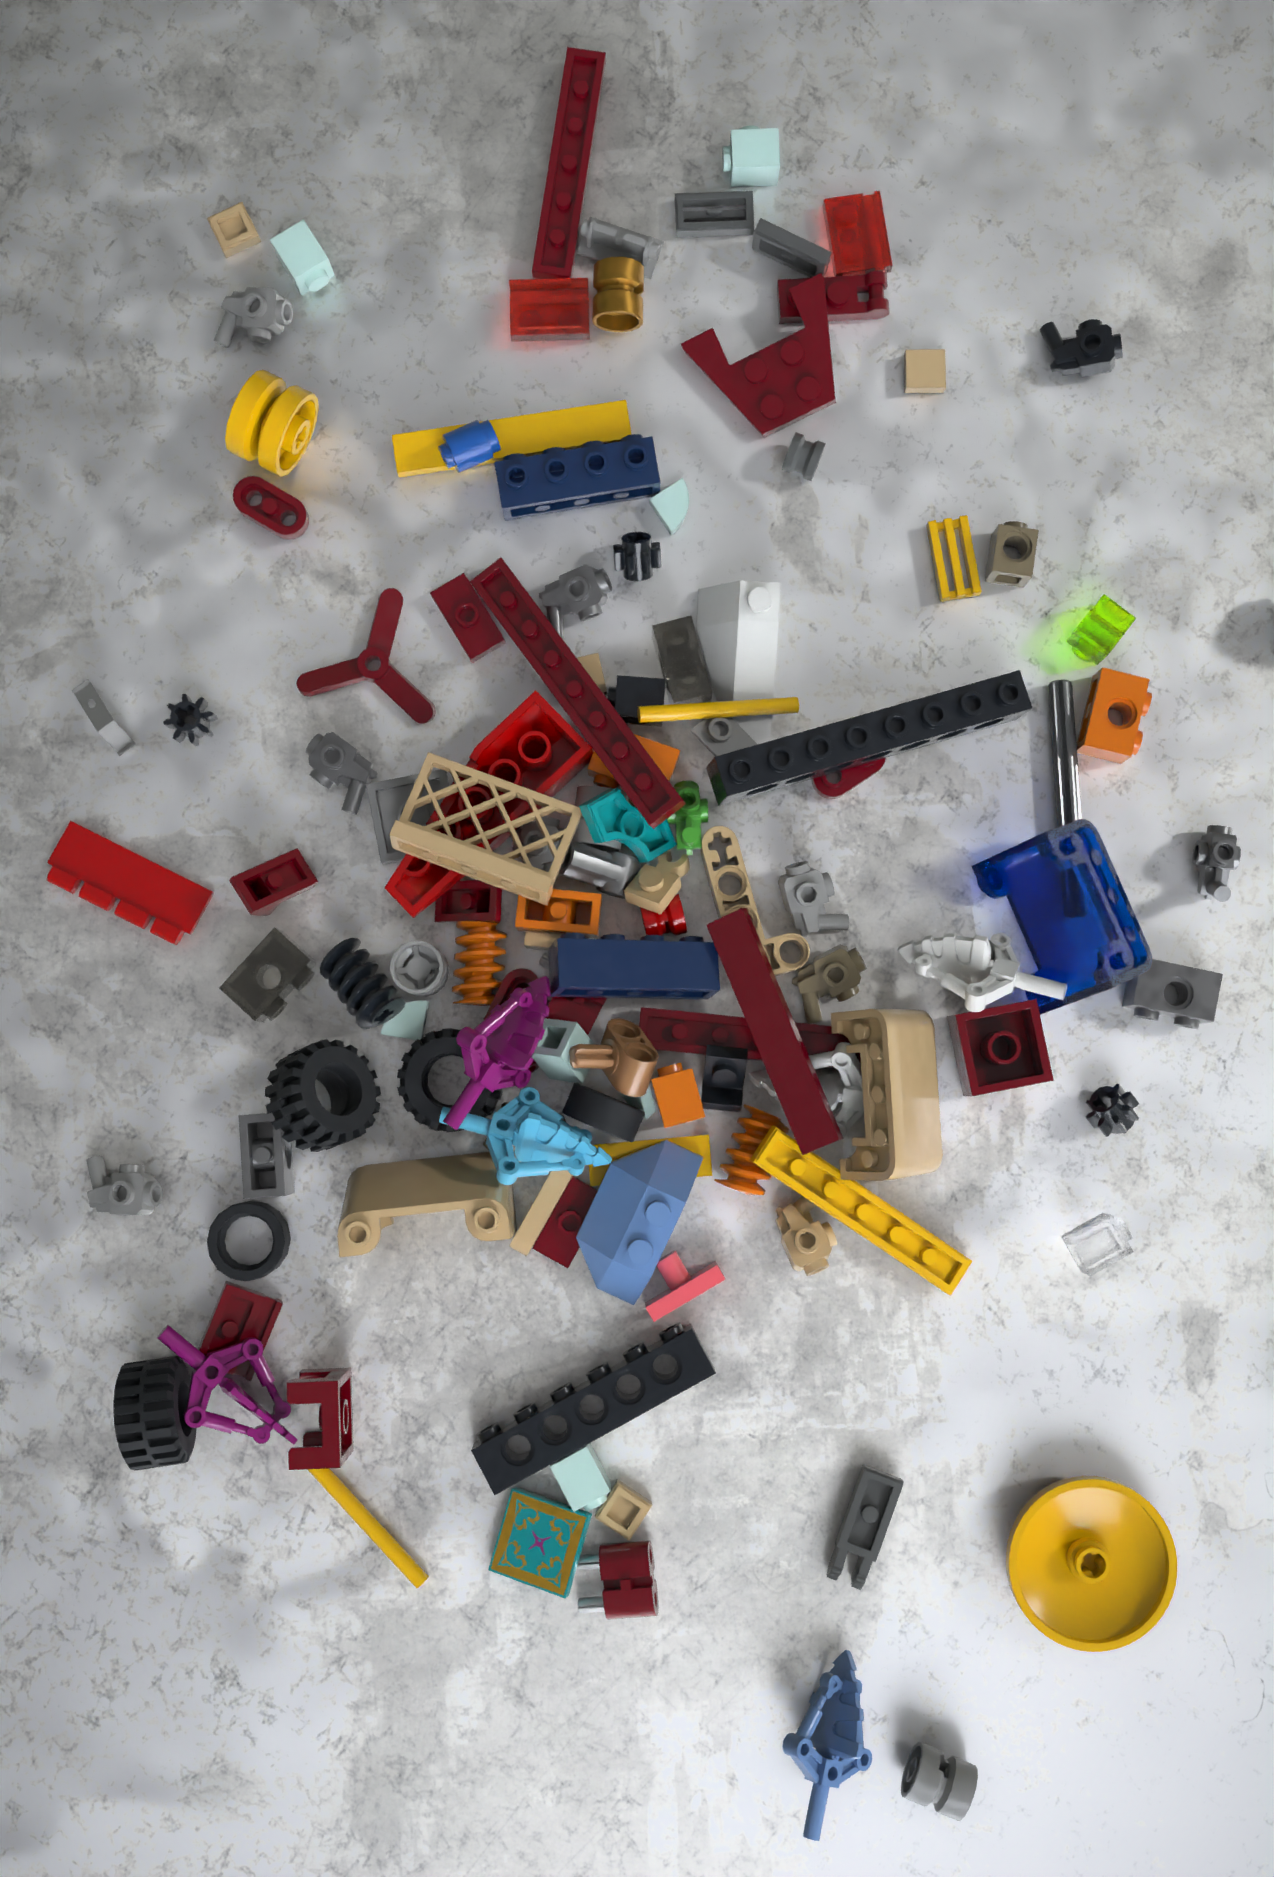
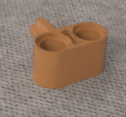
(623, 1056)

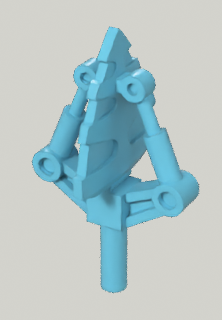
(540, 1142)

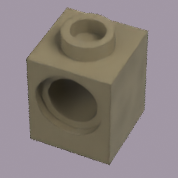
(1004, 569)

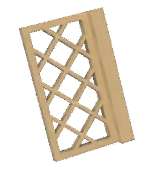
(473, 860)

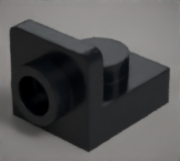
(724, 1078)

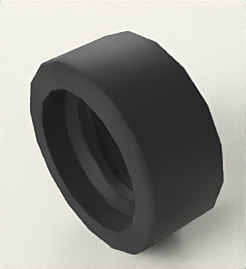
(603, 1112)
(217, 1235)

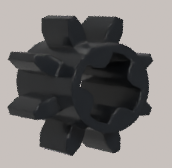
(637, 556)
(181, 711)
(1112, 1110)

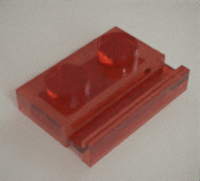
(857, 234)
(549, 309)

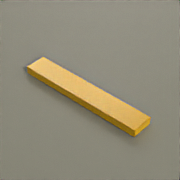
(524, 434)
(861, 1211)

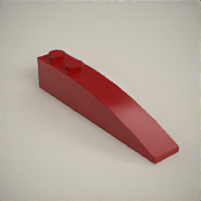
(527, 749)

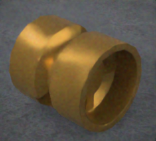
(618, 298)

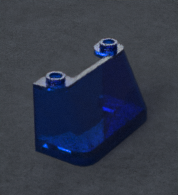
(1069, 911)

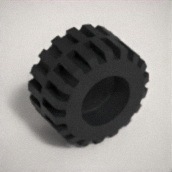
(415, 1075)
(298, 1107)
(150, 1413)

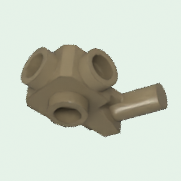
(831, 972)

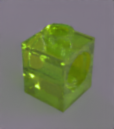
(1100, 630)

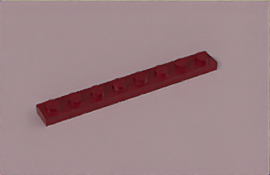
(578, 694)

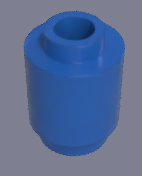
(469, 445)

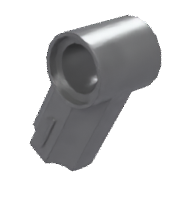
(607, 870)

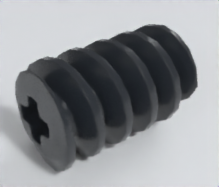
(357, 985)

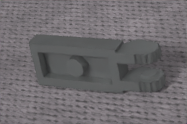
(865, 1523)

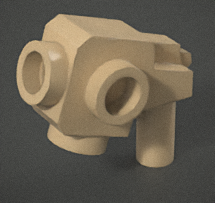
(804, 1240)

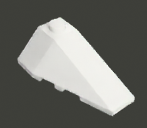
(740, 644)

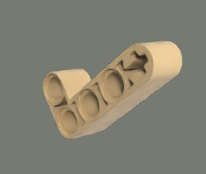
(744, 898)

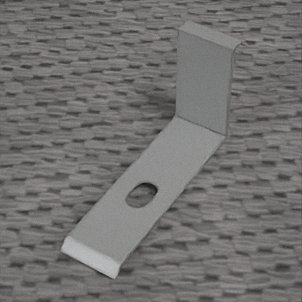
(102, 719)

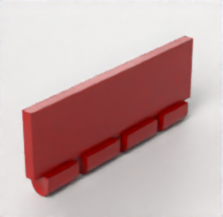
(139, 884)

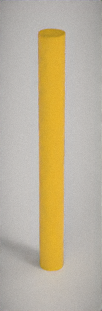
(717, 709)
(370, 1526)

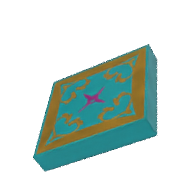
(540, 1542)

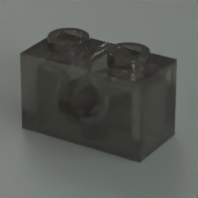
(681, 661)
(246, 983)

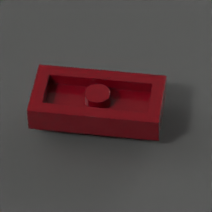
(468, 618)
(560, 1232)

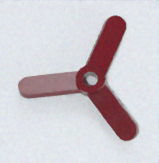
(386, 677)

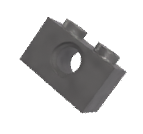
(1196, 990)
(264, 1158)

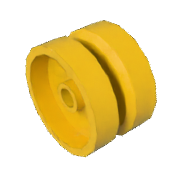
(271, 422)

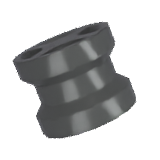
(803, 456)

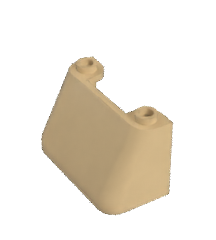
(897, 1093)
(425, 1186)

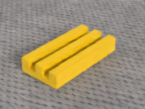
(948, 526)

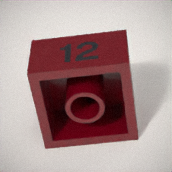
(1000, 1048)

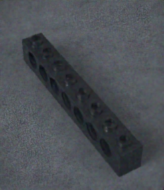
(867, 737)

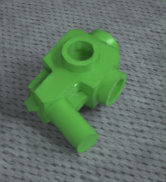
(689, 817)

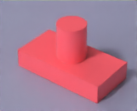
(681, 1285)

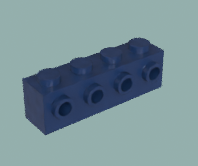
(577, 477)
(633, 967)

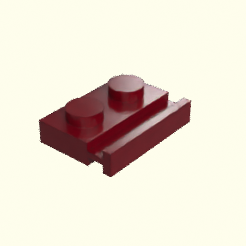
(237, 1316)

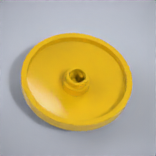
(1091, 1563)

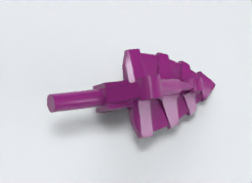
(501, 1046)
(211, 1371)

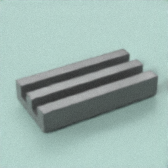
(722, 221)
(790, 249)

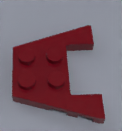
(782, 379)

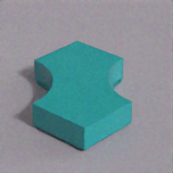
(614, 818)

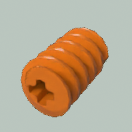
(478, 962)
(744, 1173)

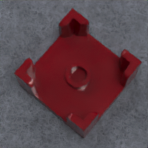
(335, 1442)

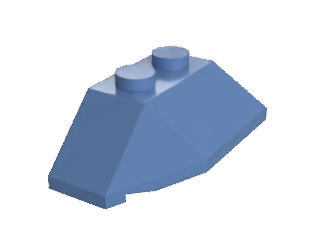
(636, 1216)

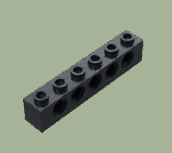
(505, 1468)

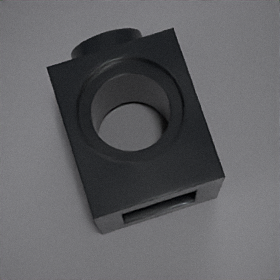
(636, 692)

